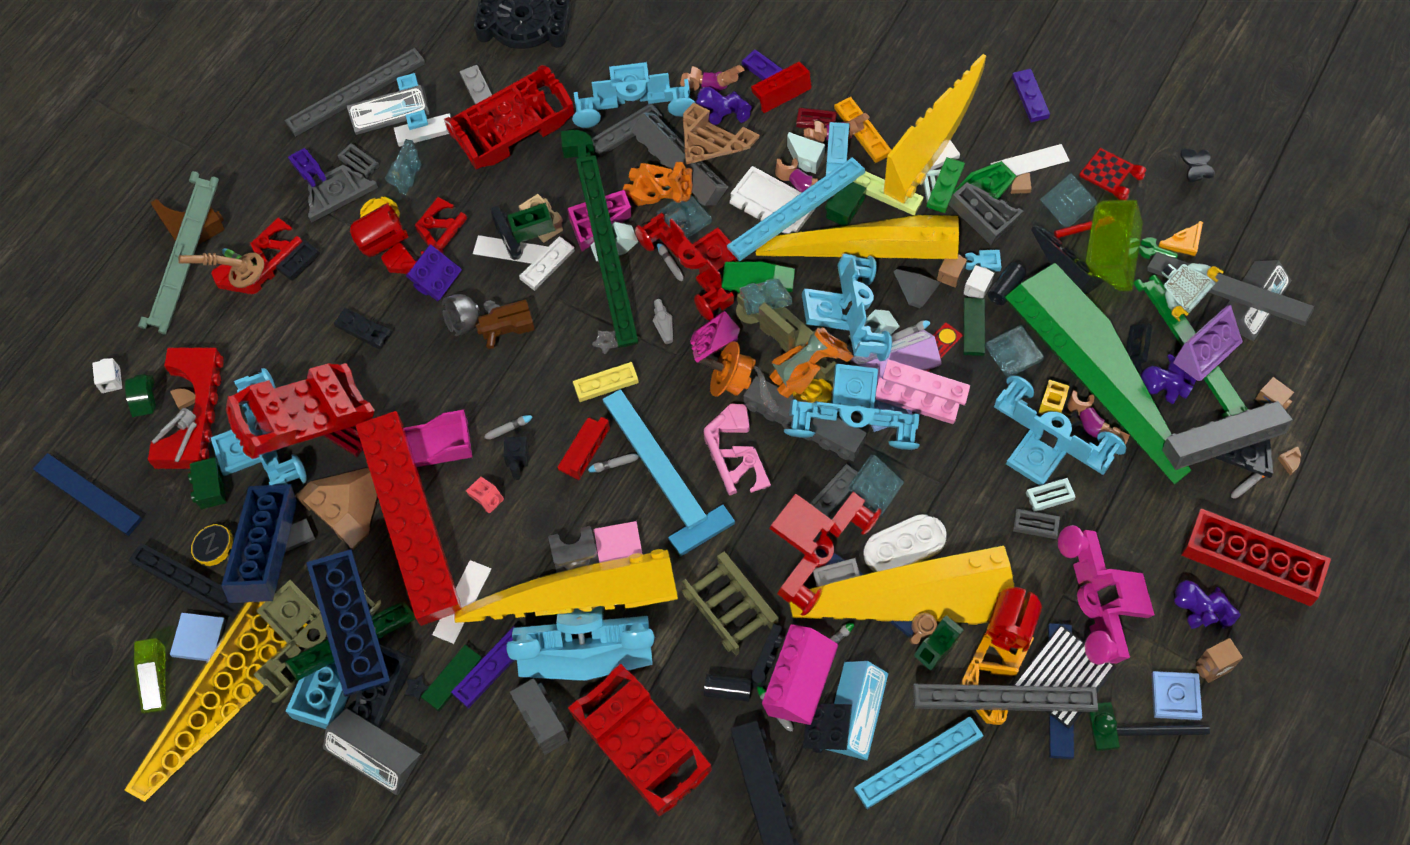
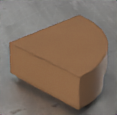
(1021, 184)
(183, 397)
(1290, 460)

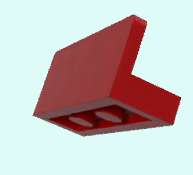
(782, 86)
(584, 447)

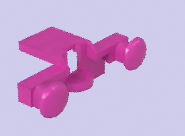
(1106, 638)

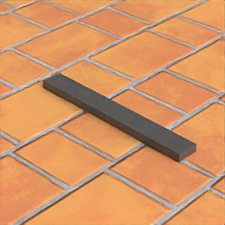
(354, 92)
(1245, 293)
(1005, 697)

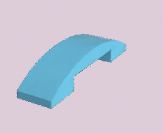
(418, 118)

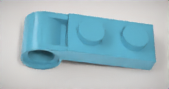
(837, 145)

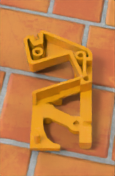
(1009, 668)

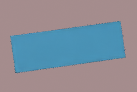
(716, 522)

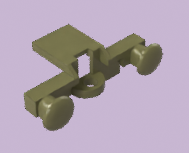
(786, 330)
(286, 615)

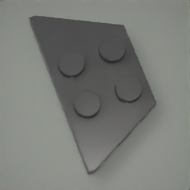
(338, 190)

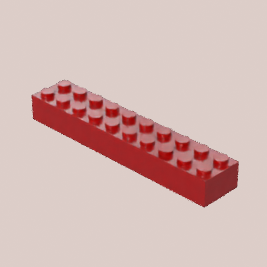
(408, 518)

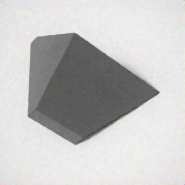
(916, 287)

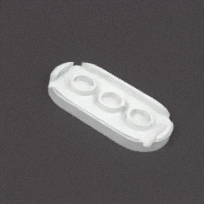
(905, 543)

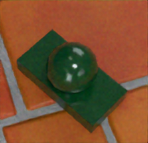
(1104, 728)

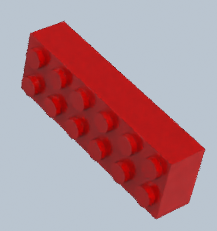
(1256, 557)

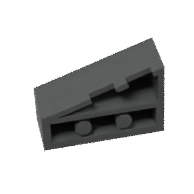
(984, 213)
(540, 716)

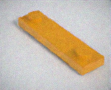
(868, 137)

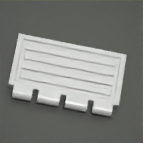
(764, 196)

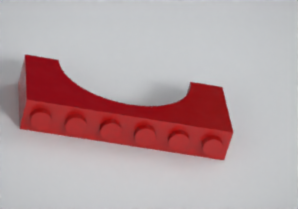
(202, 369)

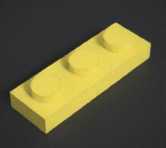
(605, 382)

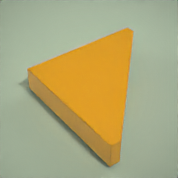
(1184, 241)

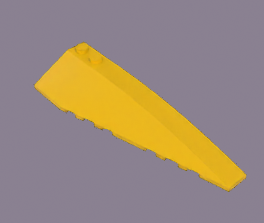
(893, 238)
(212, 700)

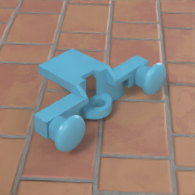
(630, 84)
(826, 308)
(854, 391)
(231, 454)
(1037, 459)

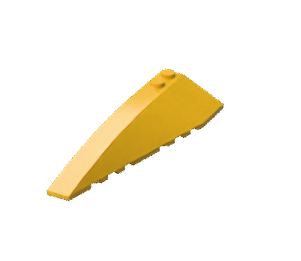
(925, 143)
(626, 581)
(954, 586)

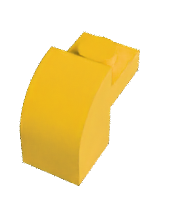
(1054, 397)

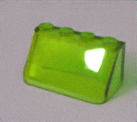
(1115, 242)

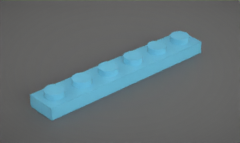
(918, 762)

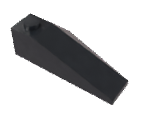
(1066, 260)
(376, 702)

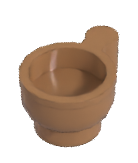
(922, 626)

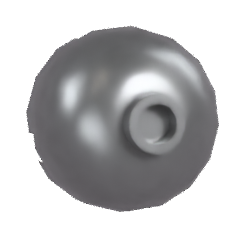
(460, 314)

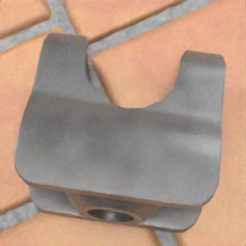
(574, 555)

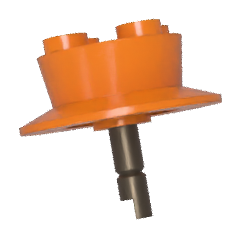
(730, 370)

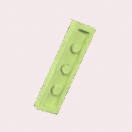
(875, 189)

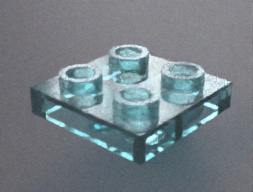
(404, 168)
(1068, 201)
(687, 215)
(770, 292)
(1014, 351)
(876, 484)

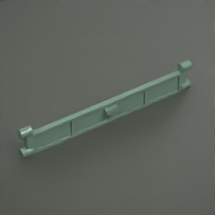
(184, 245)

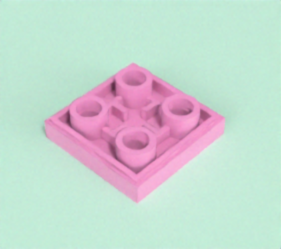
(617, 541)

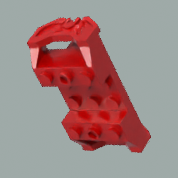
(510, 117)
(298, 409)
(639, 738)

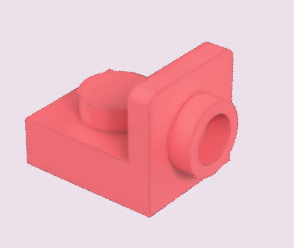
(485, 494)

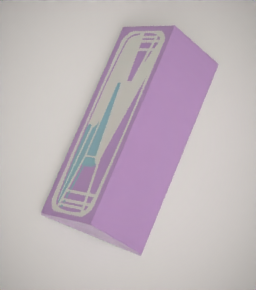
(915, 350)

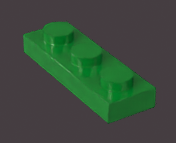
(945, 185)

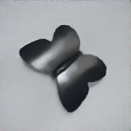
(1197, 164)

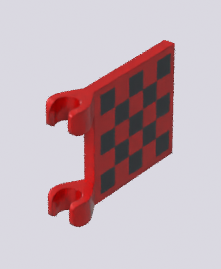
(1110, 171)

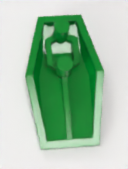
(991, 179)
(744, 273)

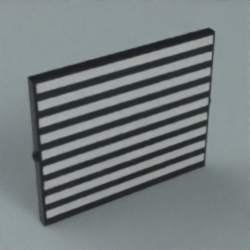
(1065, 664)

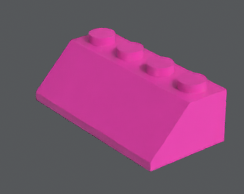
(799, 675)

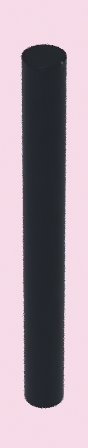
(1163, 730)

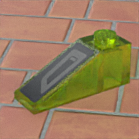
(150, 674)

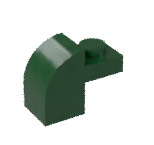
(576, 144)
(140, 395)
(939, 643)

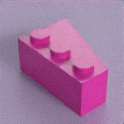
(618, 209)

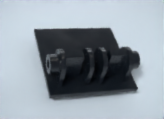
(828, 728)

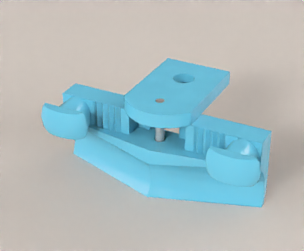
(553, 654)

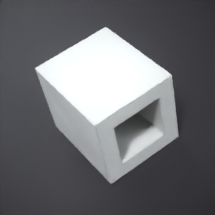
(978, 282)
(107, 375)

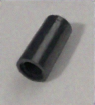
(1006, 283)
(727, 687)

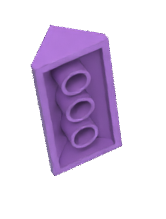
(1210, 345)

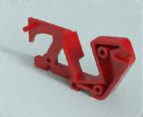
(398, 258)
(221, 273)

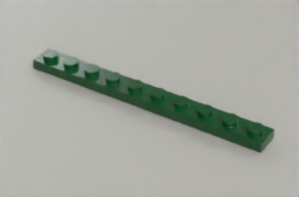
(607, 251)

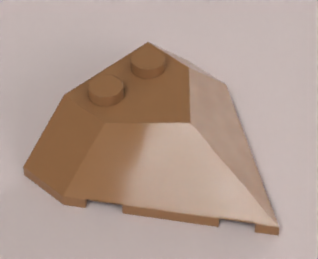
(708, 141)
(343, 503)

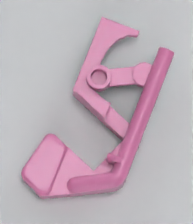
(734, 419)

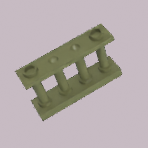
(738, 583)

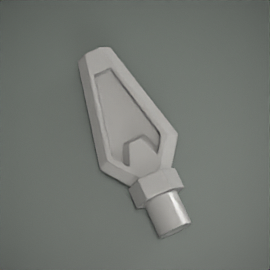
(663, 322)

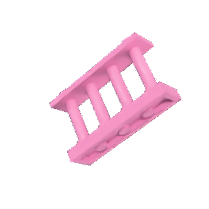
(921, 391)

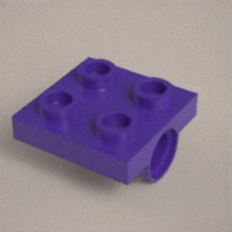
(433, 273)

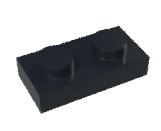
(298, 260)

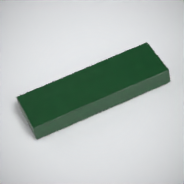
(974, 326)
(459, 667)

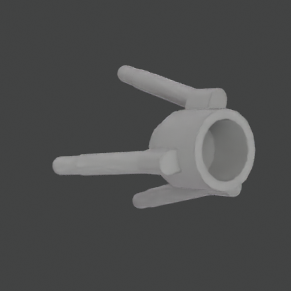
(182, 420)

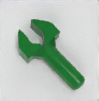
(1153, 248)

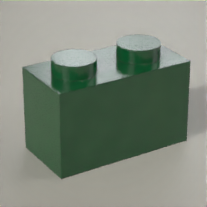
(845, 204)
(531, 222)
(207, 483)

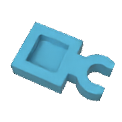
(986, 258)

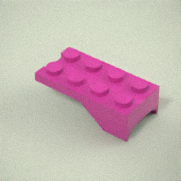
(440, 440)

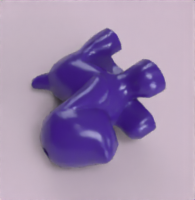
(723, 106)
(1170, 380)
(1204, 607)

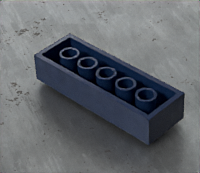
(259, 544)
(347, 623)

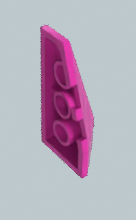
(714, 336)

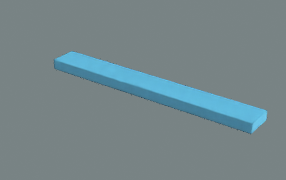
(796, 209)
(654, 459)

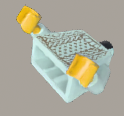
(1188, 286)

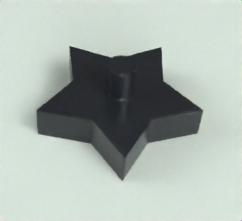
(1073, 418)
(416, 688)

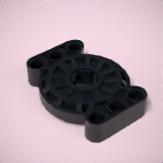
(507, 23)

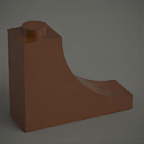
(173, 221)

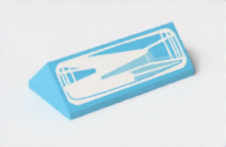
(862, 687)

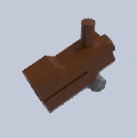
(503, 320)

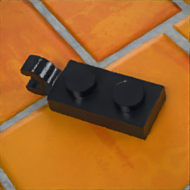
(1139, 344)

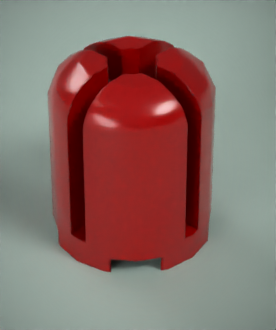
(377, 231)
(1014, 619)

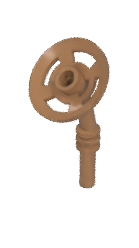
(243, 266)

